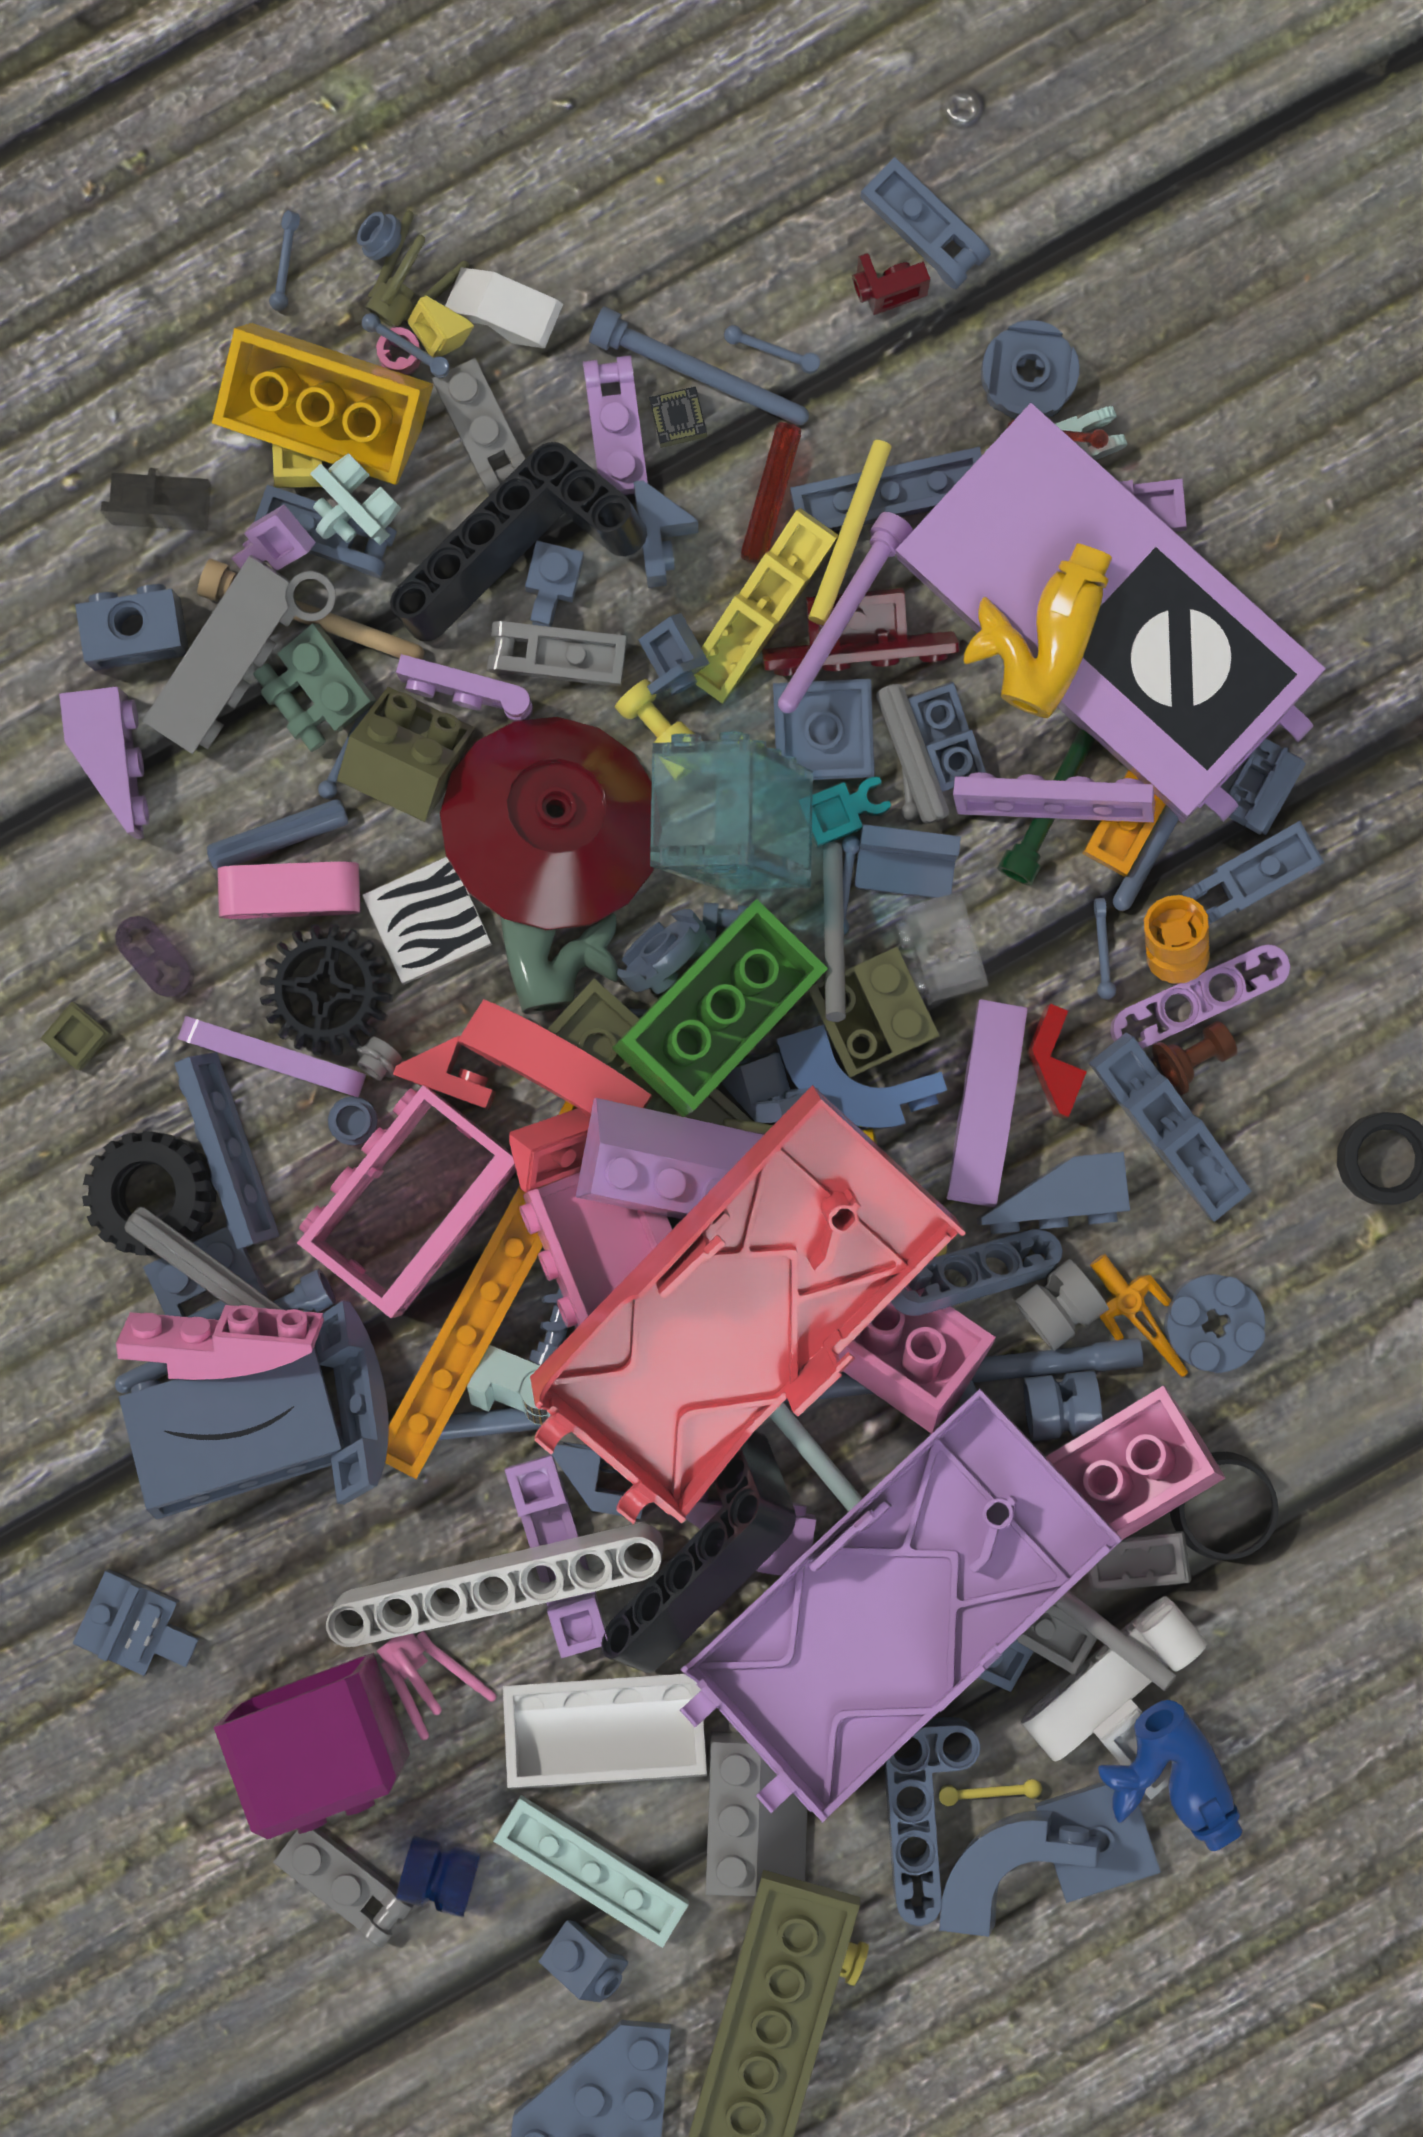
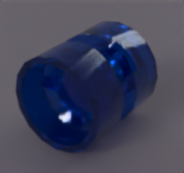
(438, 1876)

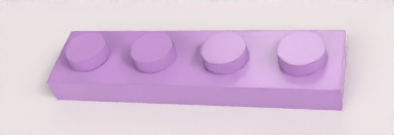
(1041, 798)

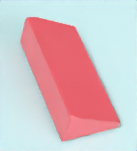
(549, 1149)

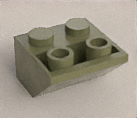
(404, 753)
(881, 1014)

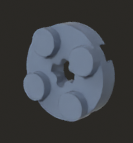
(1052, 355)
(662, 951)
(1241, 1334)

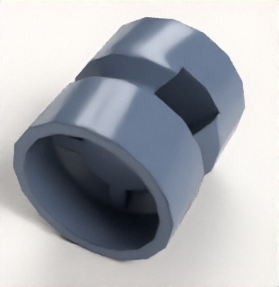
(1062, 1405)

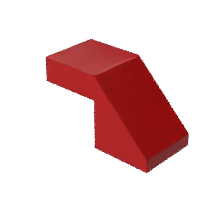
(1058, 1079)

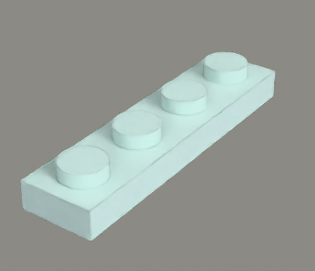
(591, 1871)

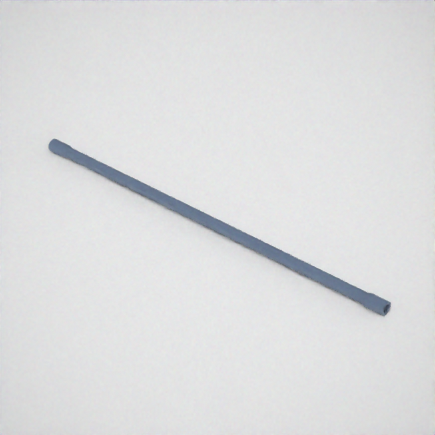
(1098, 1357)

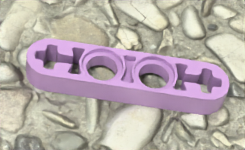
(1197, 993)
(271, 1056)

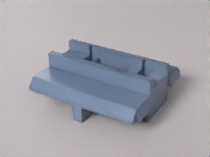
(1263, 785)

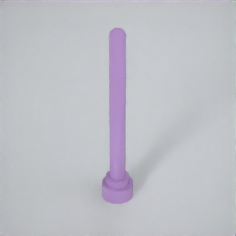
(886, 536)

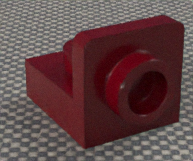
(896, 287)

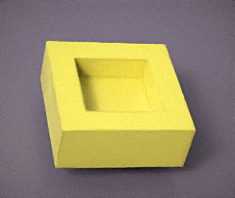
(293, 468)

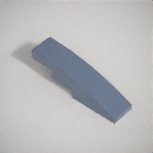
(1170, 1127)

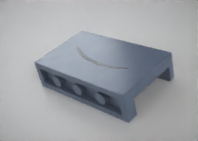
(228, 1434)

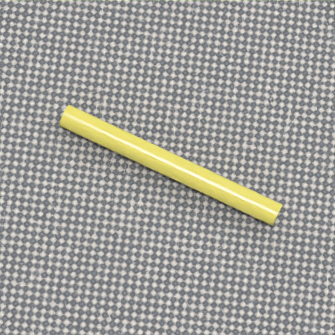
(850, 532)

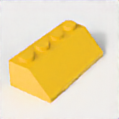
(320, 401)

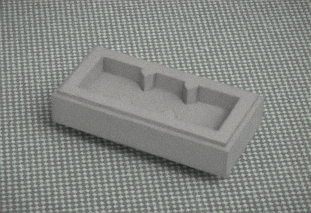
(1143, 1563)

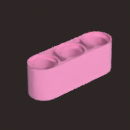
(288, 890)

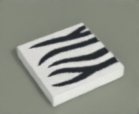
(426, 920)

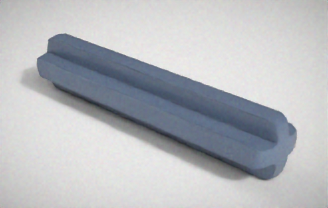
(277, 834)

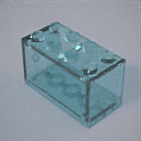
(731, 813)

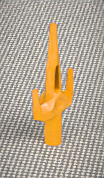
(1129, 1300)

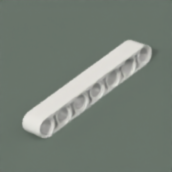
(478, 1602)

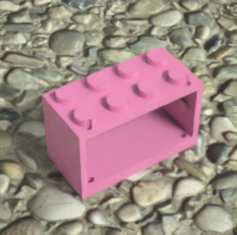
(447, 1236)

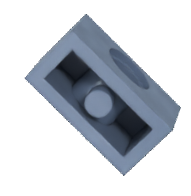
(159, 638)

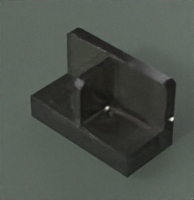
(158, 501)

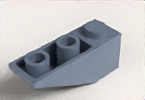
(1075, 1187)

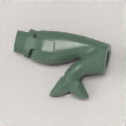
(551, 984)

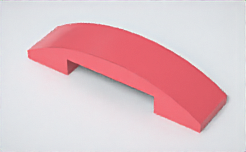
(547, 1059)

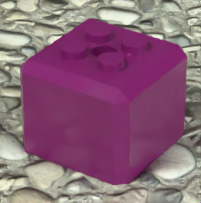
(314, 1748)

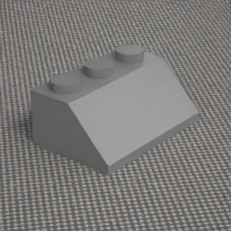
(741, 1830)

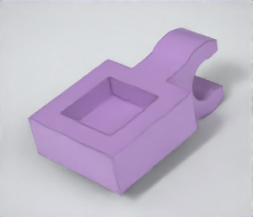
(275, 538)

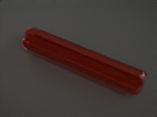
(771, 492)

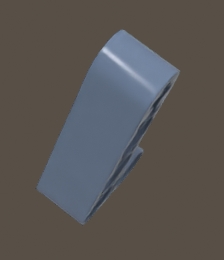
(921, 1820)

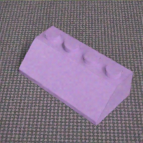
(655, 1158)

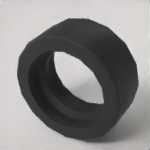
(1348, 1158)

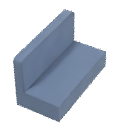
(906, 861)

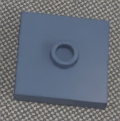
(829, 729)
(1124, 1846)

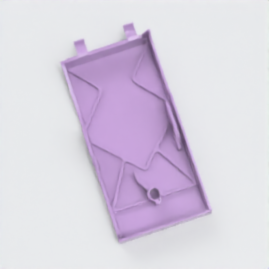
(899, 1607)

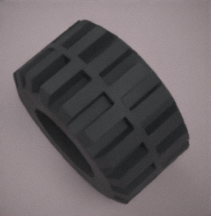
(121, 1160)

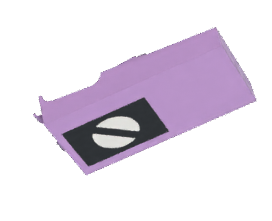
(1178, 660)

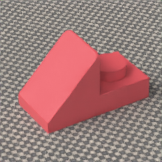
(434, 1071)

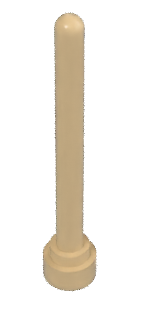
(217, 578)

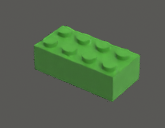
(720, 1008)

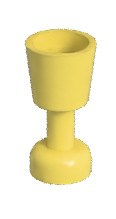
(639, 703)

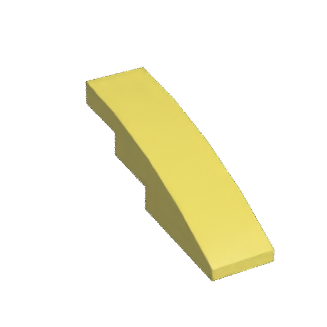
(763, 603)

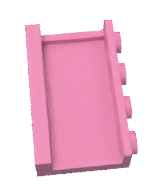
(587, 1244)

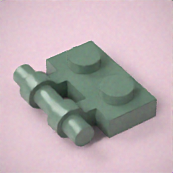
(325, 678)

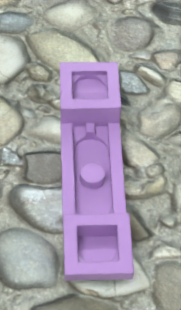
(546, 1520)

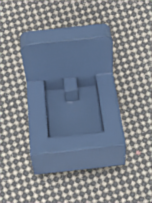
(673, 655)
(583, 1964)

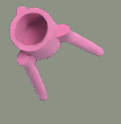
(402, 1660)

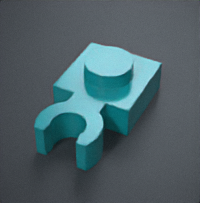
(837, 812)

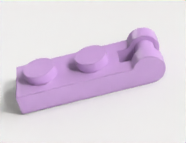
(615, 424)
(466, 688)

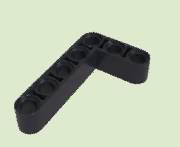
(505, 527)
(711, 1566)

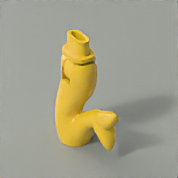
(1063, 631)

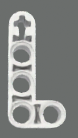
(1108, 1681)

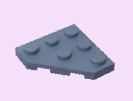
(607, 2090)

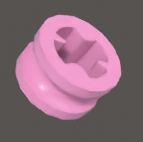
(402, 365)

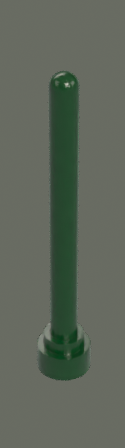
(1023, 859)

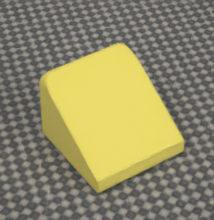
(438, 327)

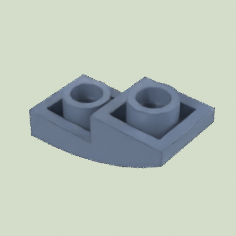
(946, 734)

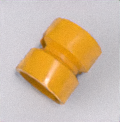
(1177, 939)

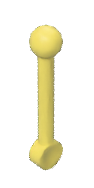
(950, 1795)

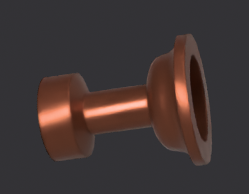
(1179, 1063)

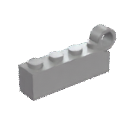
(225, 650)

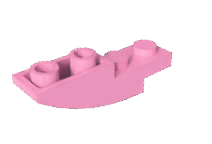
(236, 1345)

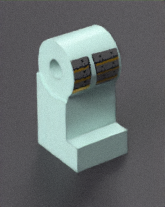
(505, 1380)

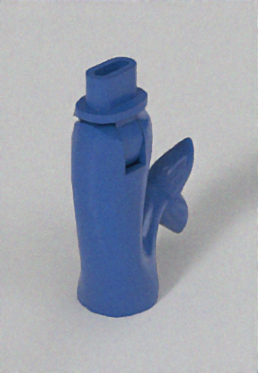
(1195, 1781)

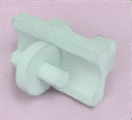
(340, 482)

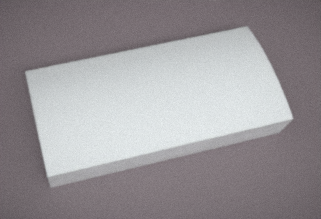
(601, 1732)

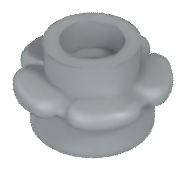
(378, 1058)

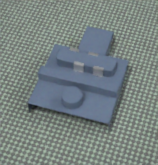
(130, 1625)

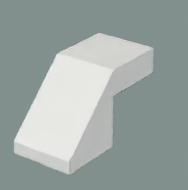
(505, 306)

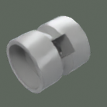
(1061, 1304)

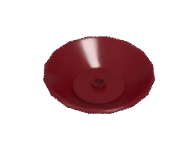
(539, 865)

